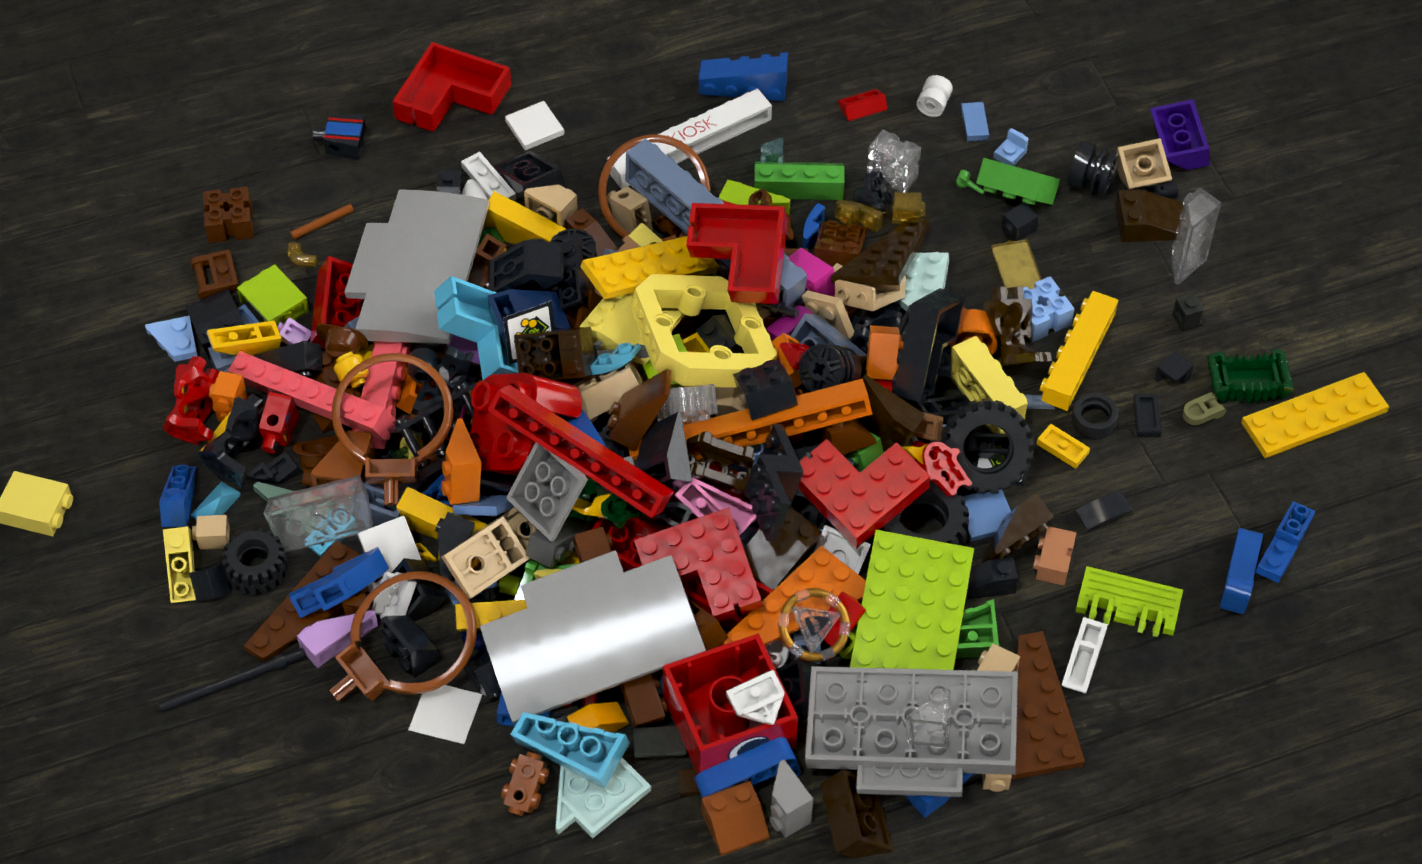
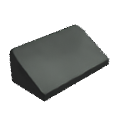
(658, 742)

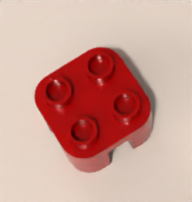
(499, 444)

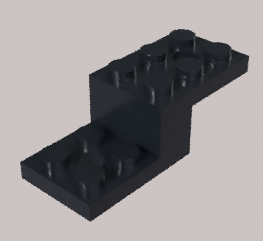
(774, 482)

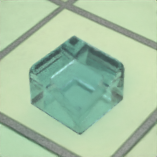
(772, 151)

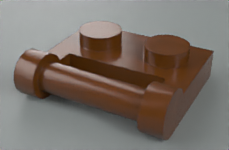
(222, 273)

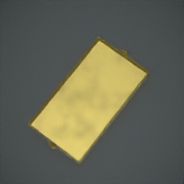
(1016, 264)

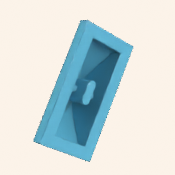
(217, 501)

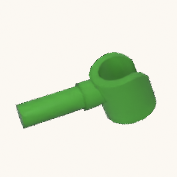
(964, 180)

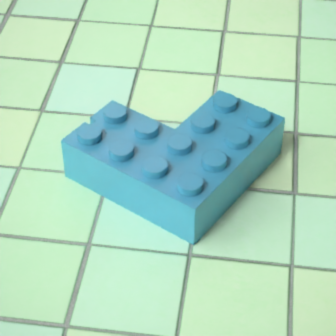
(466, 314)

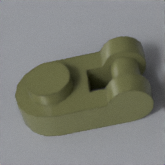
(1196, 411)

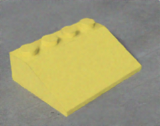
(615, 324)

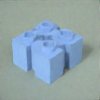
(1048, 308)

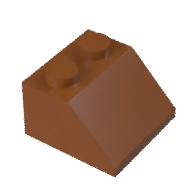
(734, 818)

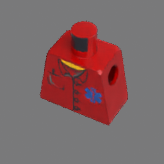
(278, 421)

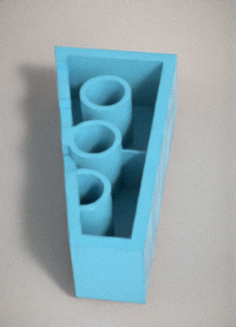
(578, 748)

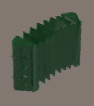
(1250, 377)

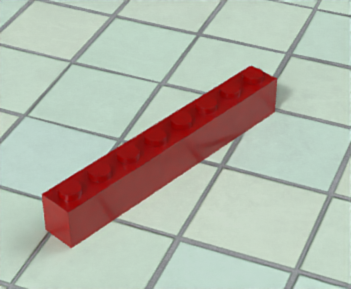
(580, 451)

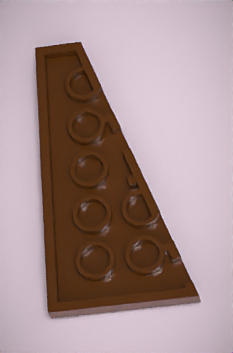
(285, 623)
(1044, 725)

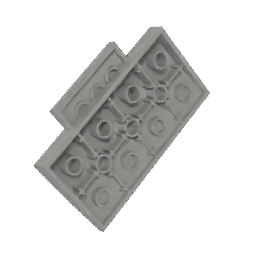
(409, 258)
(590, 632)
(862, 726)

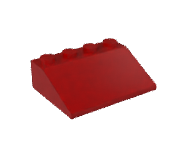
(330, 298)

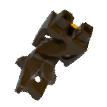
(1006, 321)

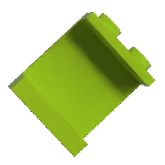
(274, 296)

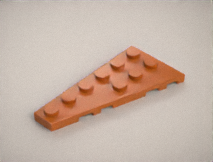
(818, 571)

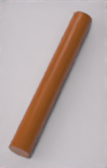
(326, 219)

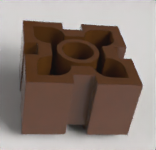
(228, 214)

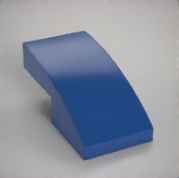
(812, 226)

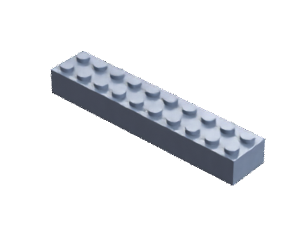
(675, 190)

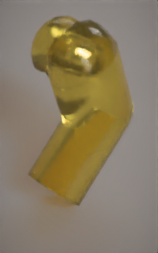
(299, 257)

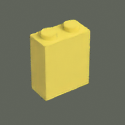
(34, 503)

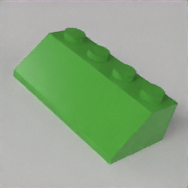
(801, 180)

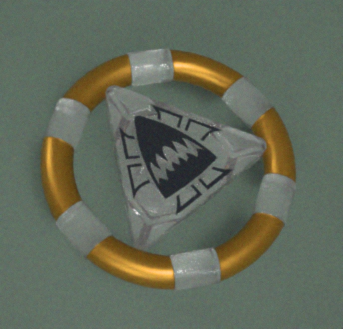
(814, 624)

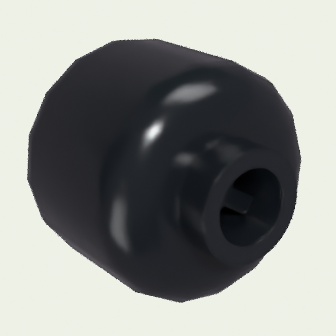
(429, 357)

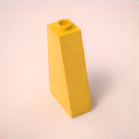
(517, 222)
(424, 513)

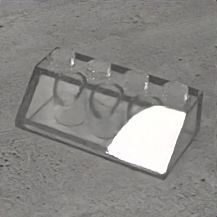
(1194, 233)
(319, 513)

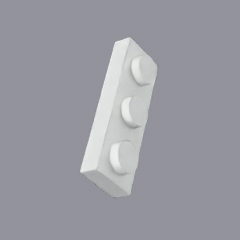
(486, 176)

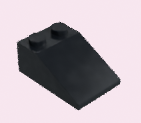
(529, 172)
(214, 313)

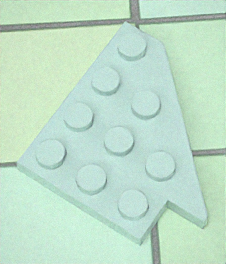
(924, 276)
(594, 805)

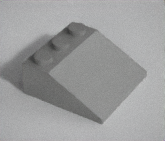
(546, 490)

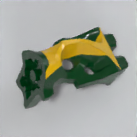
(605, 505)

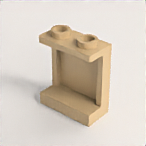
(869, 295)

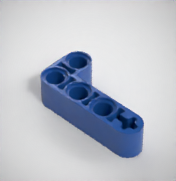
(1241, 571)
(750, 766)

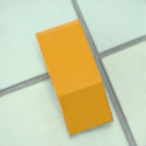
(600, 715)

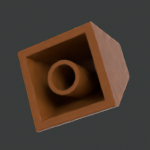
(340, 464)

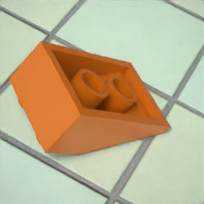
(461, 467)

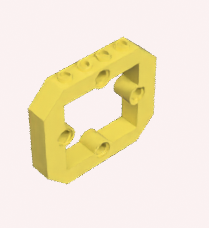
(690, 296)

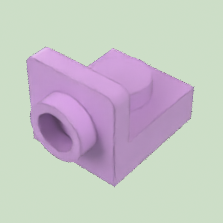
(293, 332)

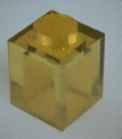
(907, 206)

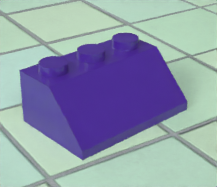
(1181, 134)

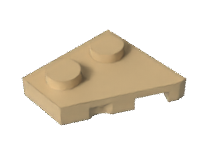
(831, 310)

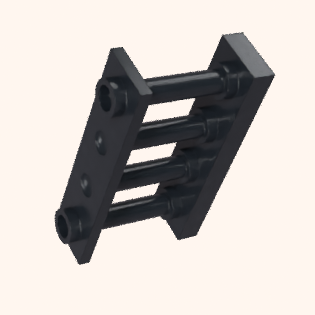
(402, 424)

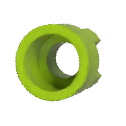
(509, 584)

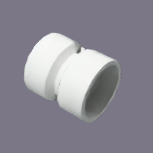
(934, 95)

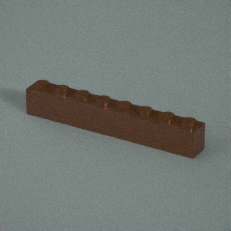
(640, 693)

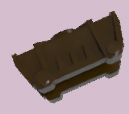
(724, 455)

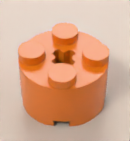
(976, 323)

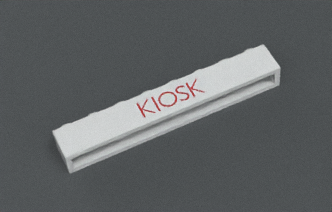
(709, 129)

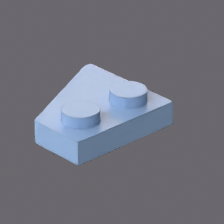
(174, 337)

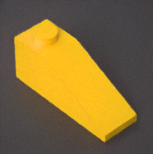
(246, 338)

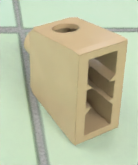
(629, 209)

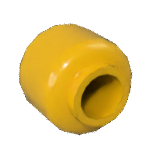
(345, 364)

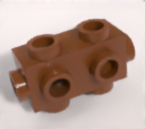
(527, 777)

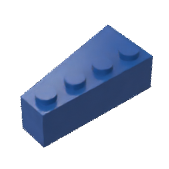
(744, 75)

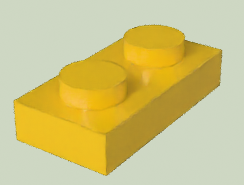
(1063, 446)

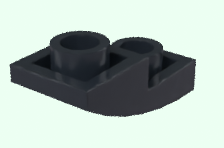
(1104, 509)

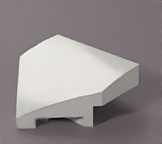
(394, 599)
(758, 698)

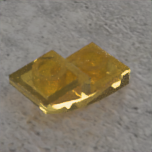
(853, 212)

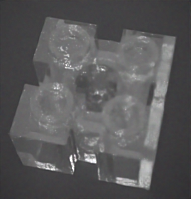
(894, 160)
(693, 402)

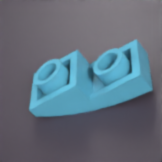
(620, 356)

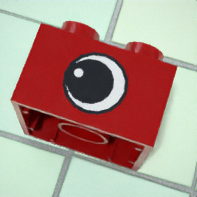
(702, 711)

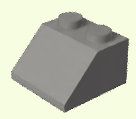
(790, 802)

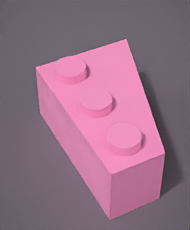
(706, 500)

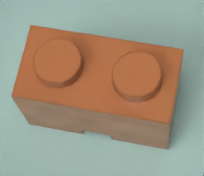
(1055, 555)

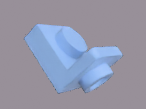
(1012, 148)

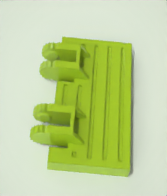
(1129, 600)

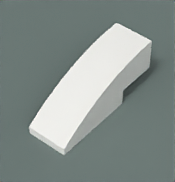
(1084, 655)

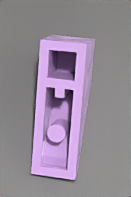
(331, 636)

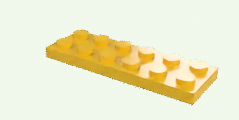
(625, 270)
(1314, 414)

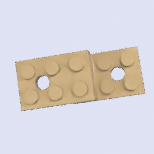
(497, 546)

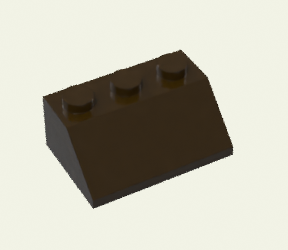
(855, 819)

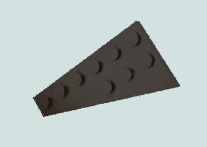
(888, 257)

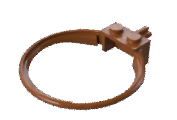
(704, 178)
(393, 471)
(367, 676)

